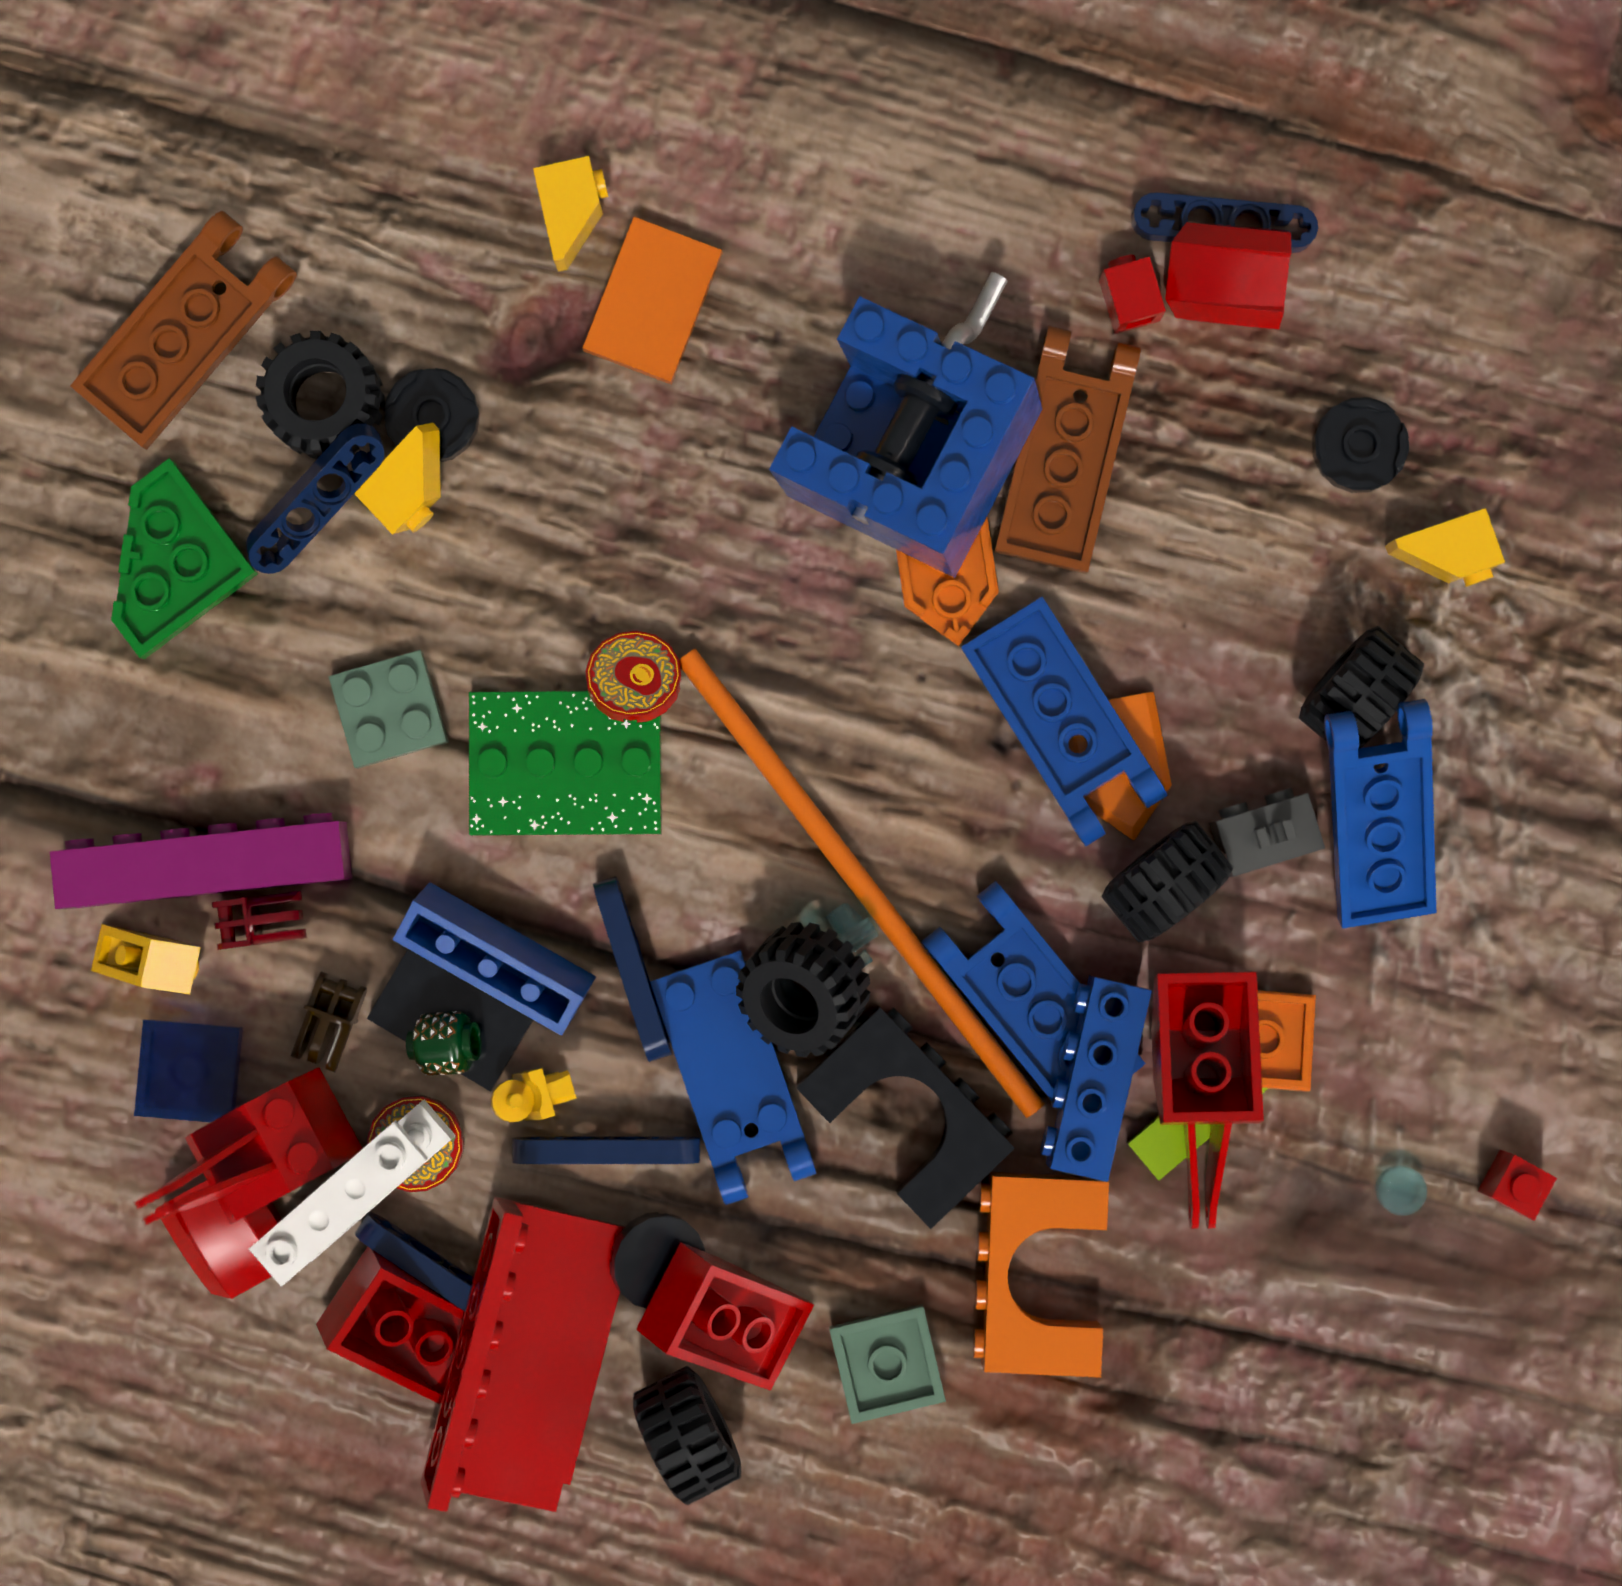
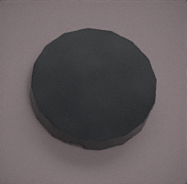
(433, 398)
(1360, 445)
(645, 1252)

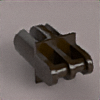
(328, 1021)

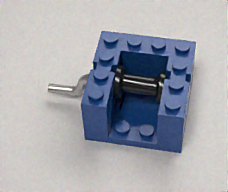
(884, 456)

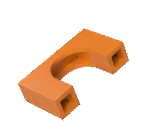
(1011, 1336)

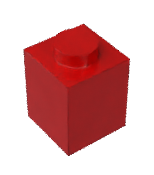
(1131, 293)
(1517, 1184)

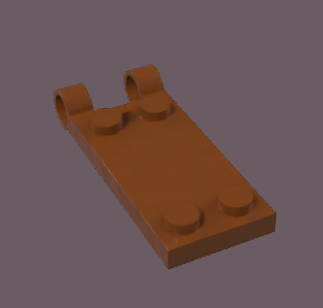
(179, 334)
(1066, 459)

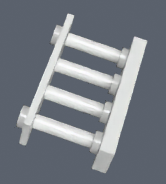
(352, 1192)

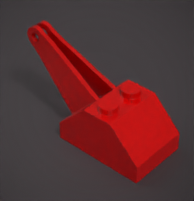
(1207, 1067)
(264, 1149)

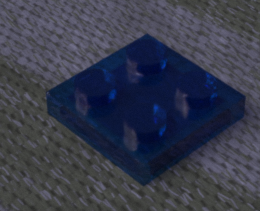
(187, 1070)

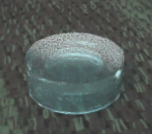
(1401, 1190)

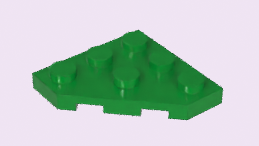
(172, 561)

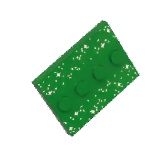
(560, 767)

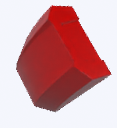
(1229, 274)
(220, 1249)

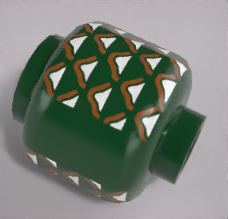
(444, 1043)

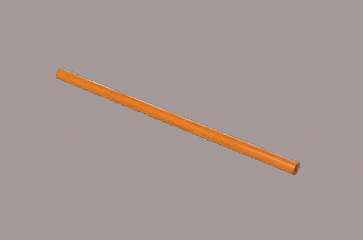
(861, 883)

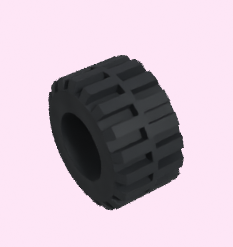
(297, 364)
(1368, 681)
(1167, 882)
(823, 968)
(686, 1435)

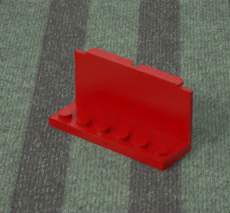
(524, 1359)

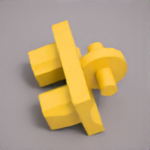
(531, 1095)

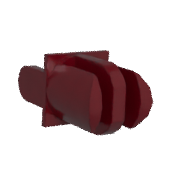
(253, 920)

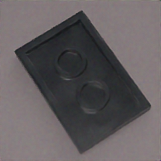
(426, 988)

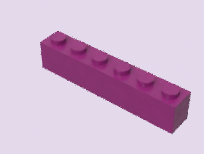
(200, 864)

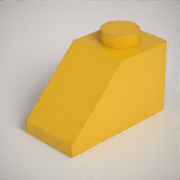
(570, 205)
(406, 482)
(1453, 549)
(146, 959)

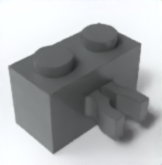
(1268, 833)

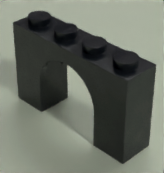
(969, 1142)

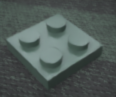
(388, 709)
(887, 1364)

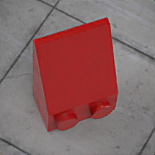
(724, 1318)
(393, 1326)

